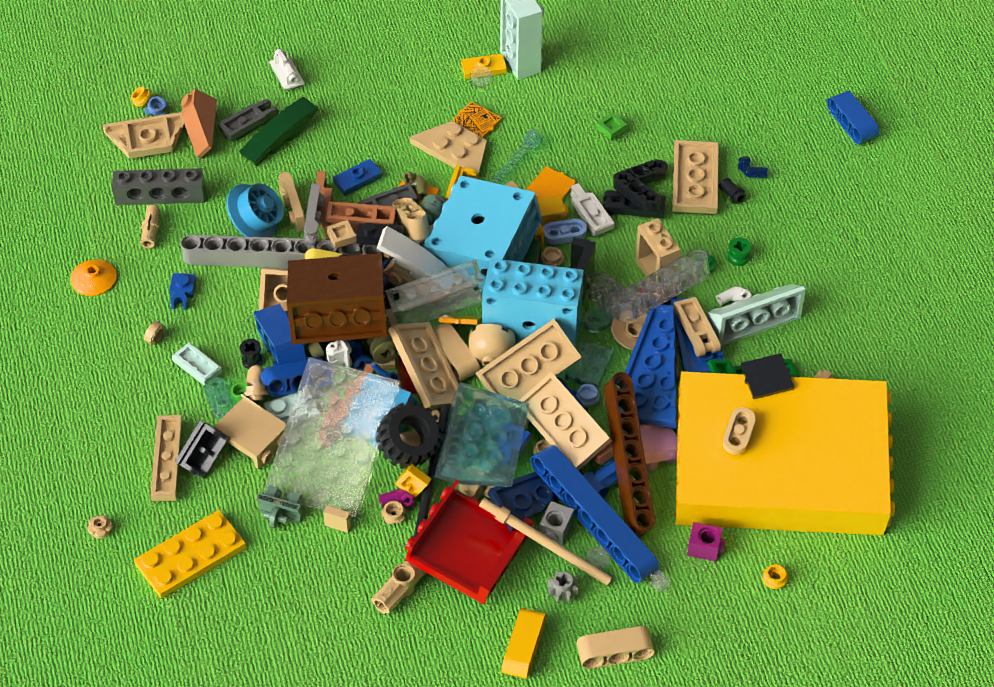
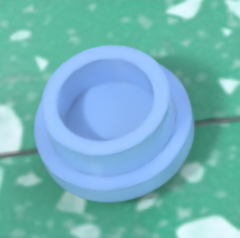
(588, 395)

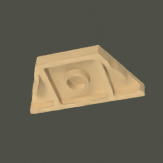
(146, 135)
(452, 145)

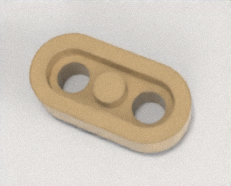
(738, 432)

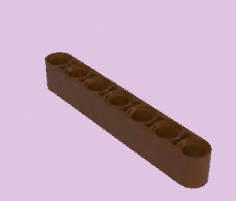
(632, 444)

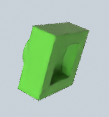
(611, 126)

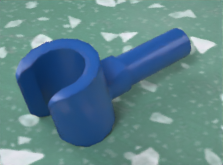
(393, 375)

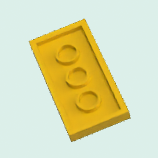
(190, 554)

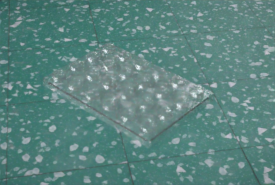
(331, 436)

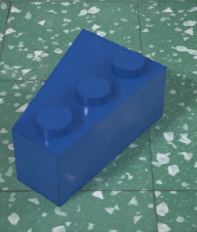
(275, 333)

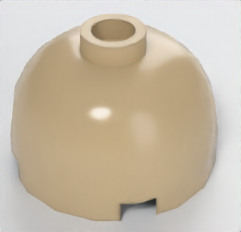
(490, 342)

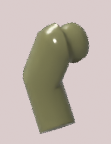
(417, 182)

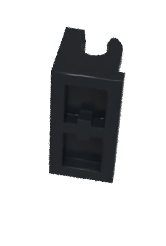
(202, 449)

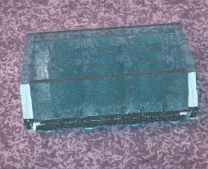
(481, 438)

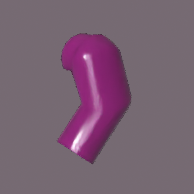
(399, 495)

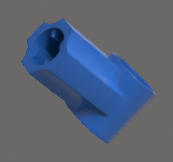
(603, 479)

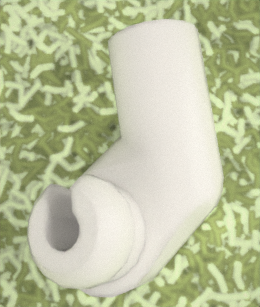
(733, 294)

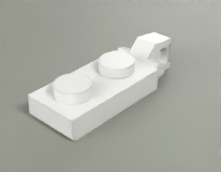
(591, 210)

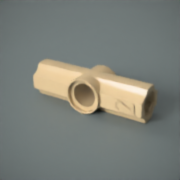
(394, 589)

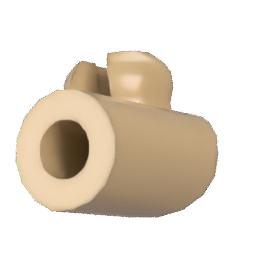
(254, 375)

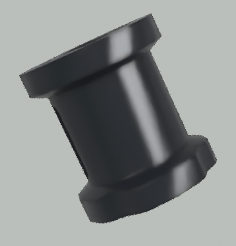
(251, 353)

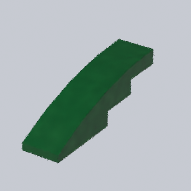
(278, 130)

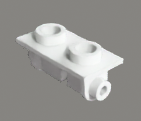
(285, 70)
(339, 352)

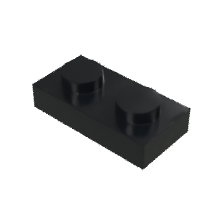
(370, 233)

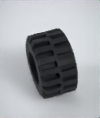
(421, 421)

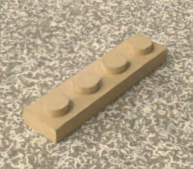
(165, 453)

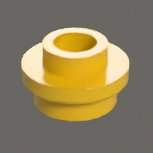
(141, 96)
(775, 571)

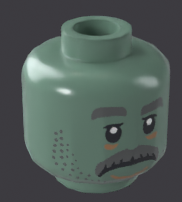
(432, 205)

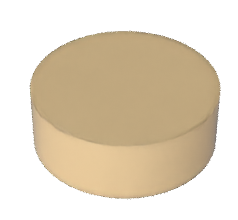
(154, 332)

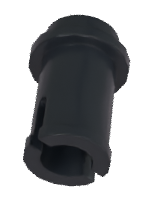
(736, 194)

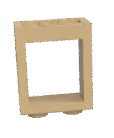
(654, 250)

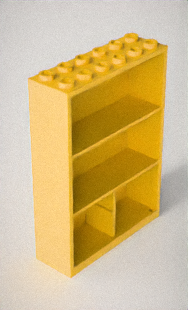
(809, 465)

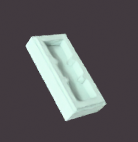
(196, 363)

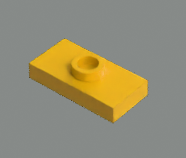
(493, 62)

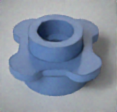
(159, 102)

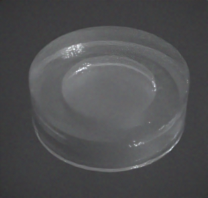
(481, 76)

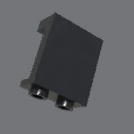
(583, 258)

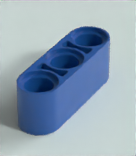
(853, 117)
(284, 377)

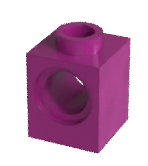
(697, 545)

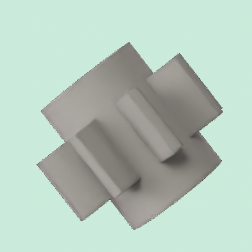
(562, 586)

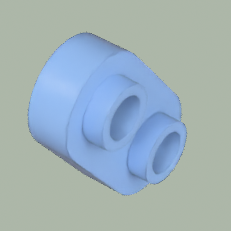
(563, 231)

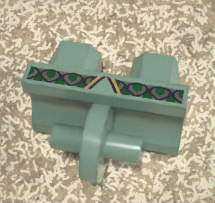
(277, 509)

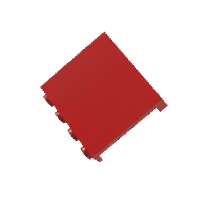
(464, 545)

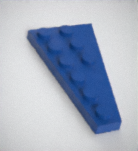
(654, 369)

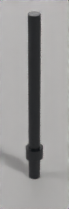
(428, 490)

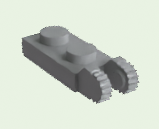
(313, 216)

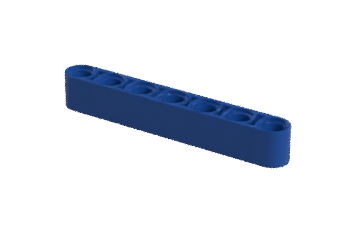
(595, 514)

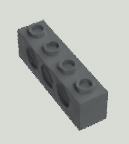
(158, 186)

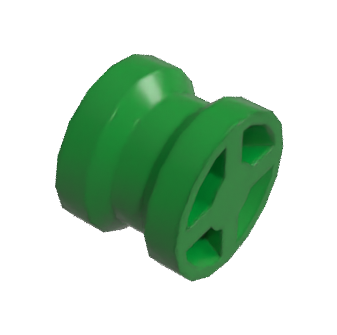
(738, 257)

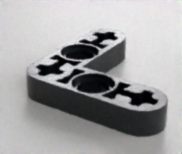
(633, 183)

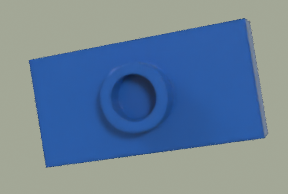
(357, 177)

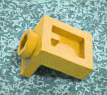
(412, 480)

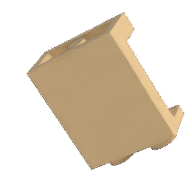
(252, 431)

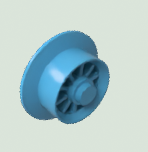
(255, 210)

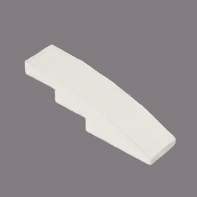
(409, 254)

